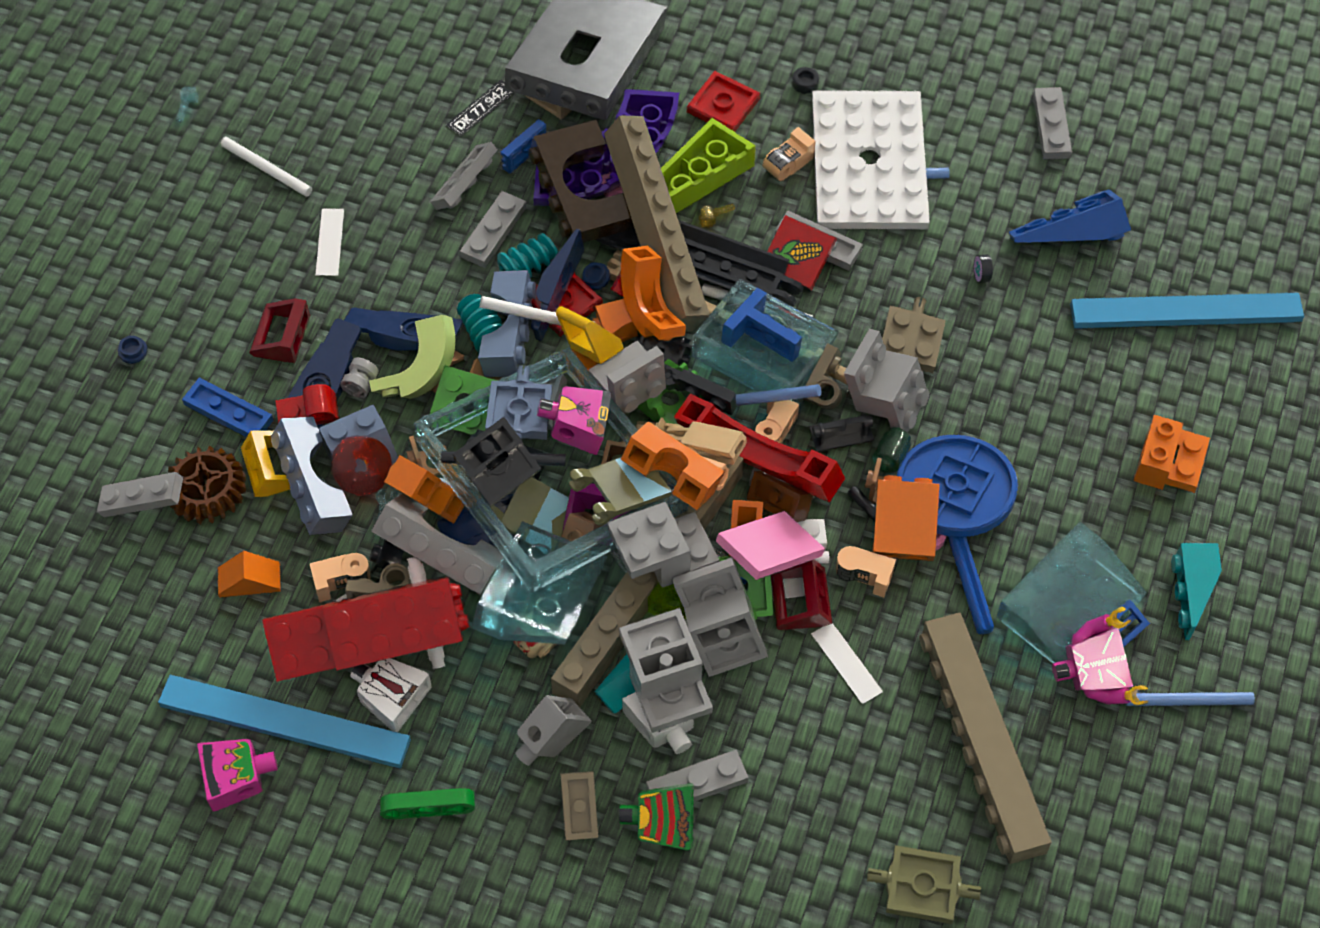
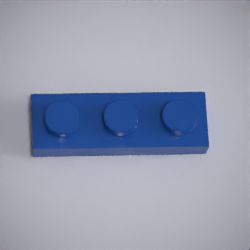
(226, 408)

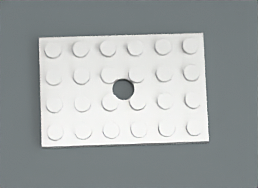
(863, 194)

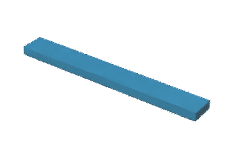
(1186, 310)
(285, 721)

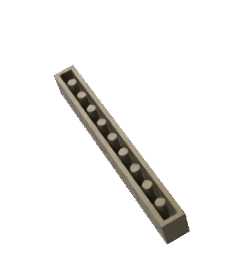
(624, 606)

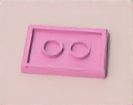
(770, 545)

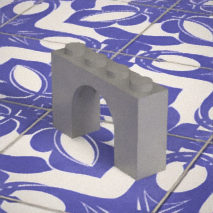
(404, 527)

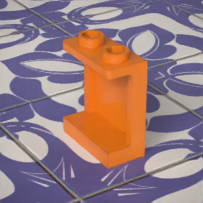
(906, 518)

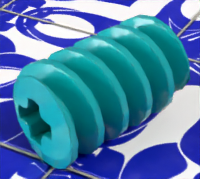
(529, 255)
(477, 320)

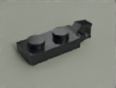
(690, 383)

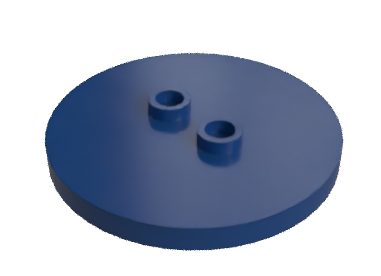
(974, 482)

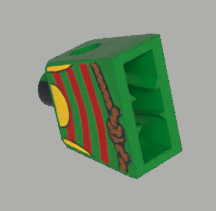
(663, 816)

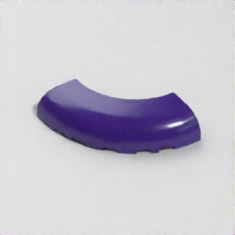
(586, 177)

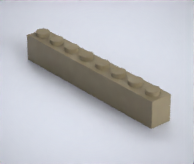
(656, 217)
(985, 739)

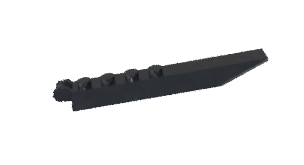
(725, 261)

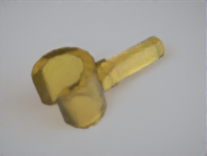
(708, 214)

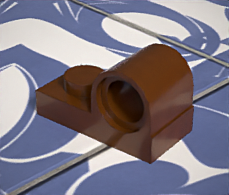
(779, 496)

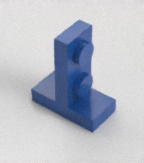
(761, 327)

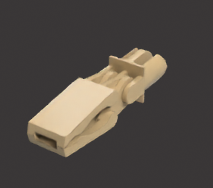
(708, 440)

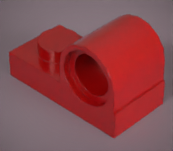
(316, 402)

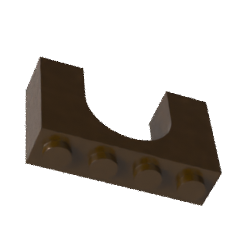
(555, 153)

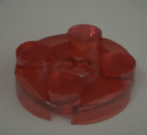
(344, 463)

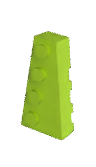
(706, 163)

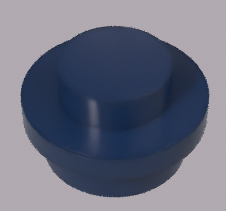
(596, 275)
(132, 349)

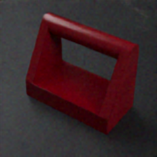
(289, 346)
(816, 596)

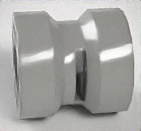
(357, 381)

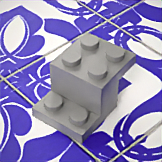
(632, 376)
(886, 382)
(661, 544)
(720, 617)
(665, 670)

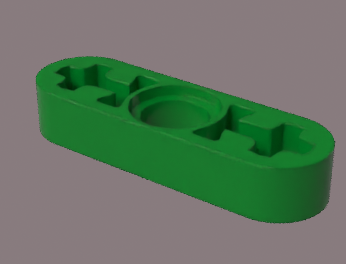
(427, 803)

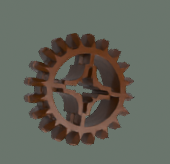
(222, 487)

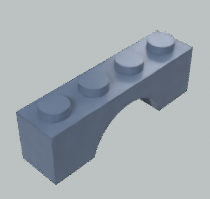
(504, 348)
(320, 505)

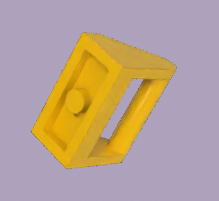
(588, 336)
(260, 467)

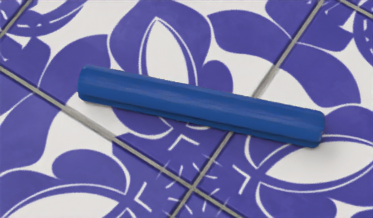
(971, 585)

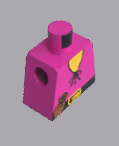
(578, 417)

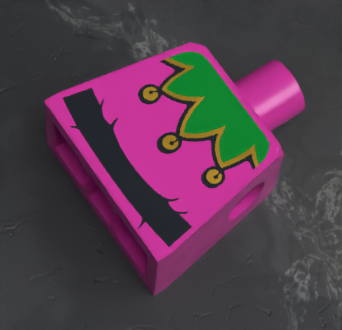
(232, 771)

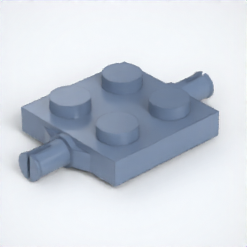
(519, 404)

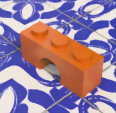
(656, 450)
(424, 488)

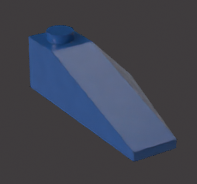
(1094, 218)

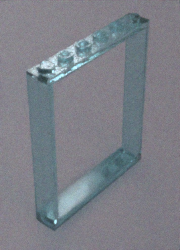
(570, 556)

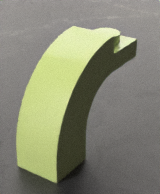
(435, 351)

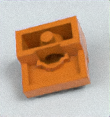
(1158, 452)

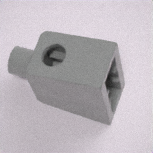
(550, 728)

